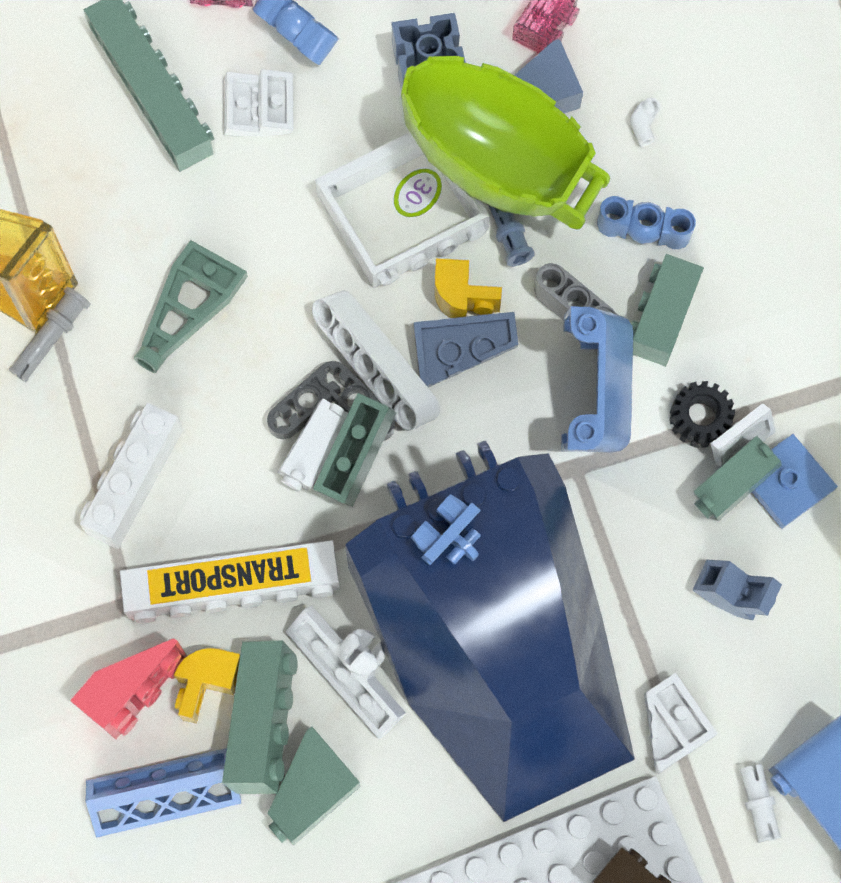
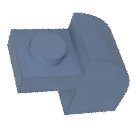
(736, 591)

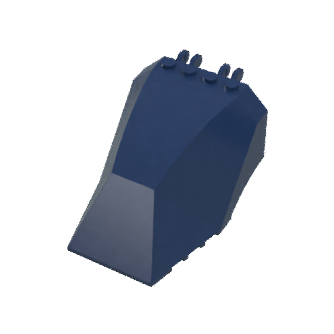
(501, 648)

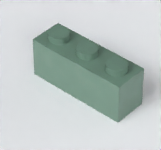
(664, 308)
(355, 450)

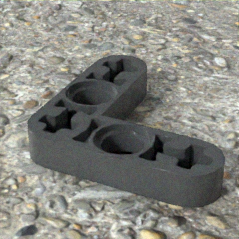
(317, 384)

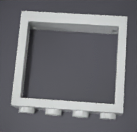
(372, 166)

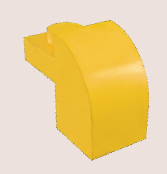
(456, 296)
(204, 670)

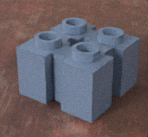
(416, 42)

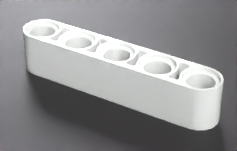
(376, 360)

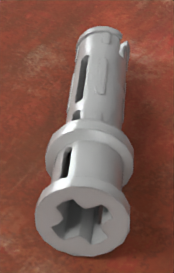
(58, 321)

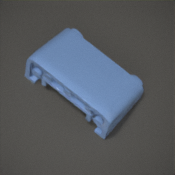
(613, 339)
(815, 777)

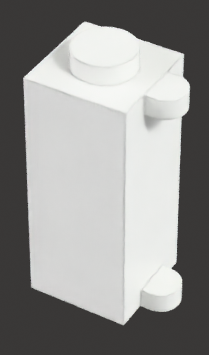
(312, 446)

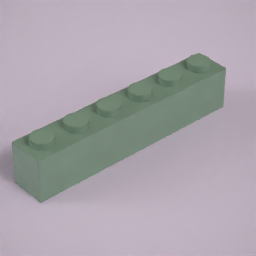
(149, 82)

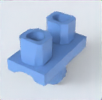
(434, 543)

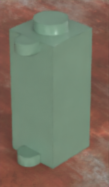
(736, 479)

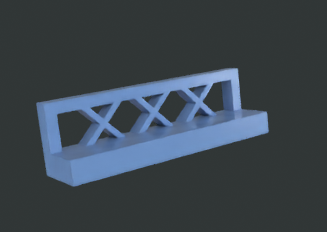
(128, 788)

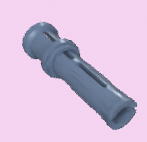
(512, 237)

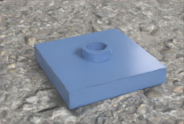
(795, 485)

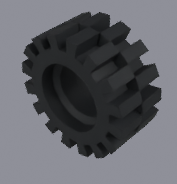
(701, 394)

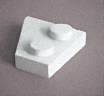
(674, 722)

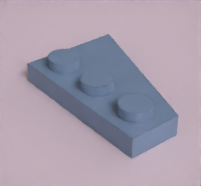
(461, 343)

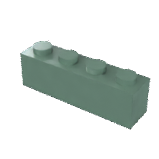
(260, 718)

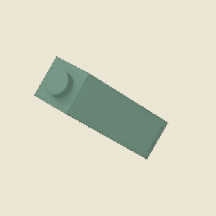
(311, 789)

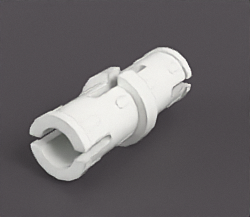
(760, 803)

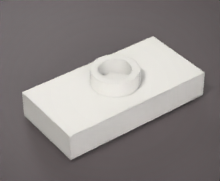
(757, 423)

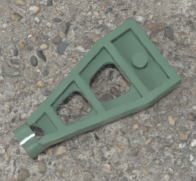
(209, 272)

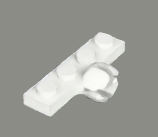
(348, 668)

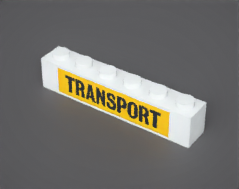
(229, 581)

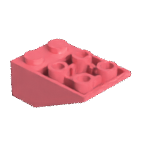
(121, 690)

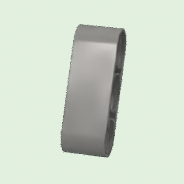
(567, 290)

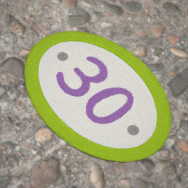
(417, 192)

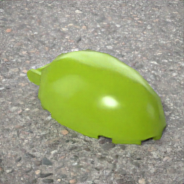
(500, 139)

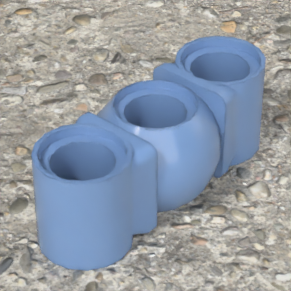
(298, 27)
(631, 215)

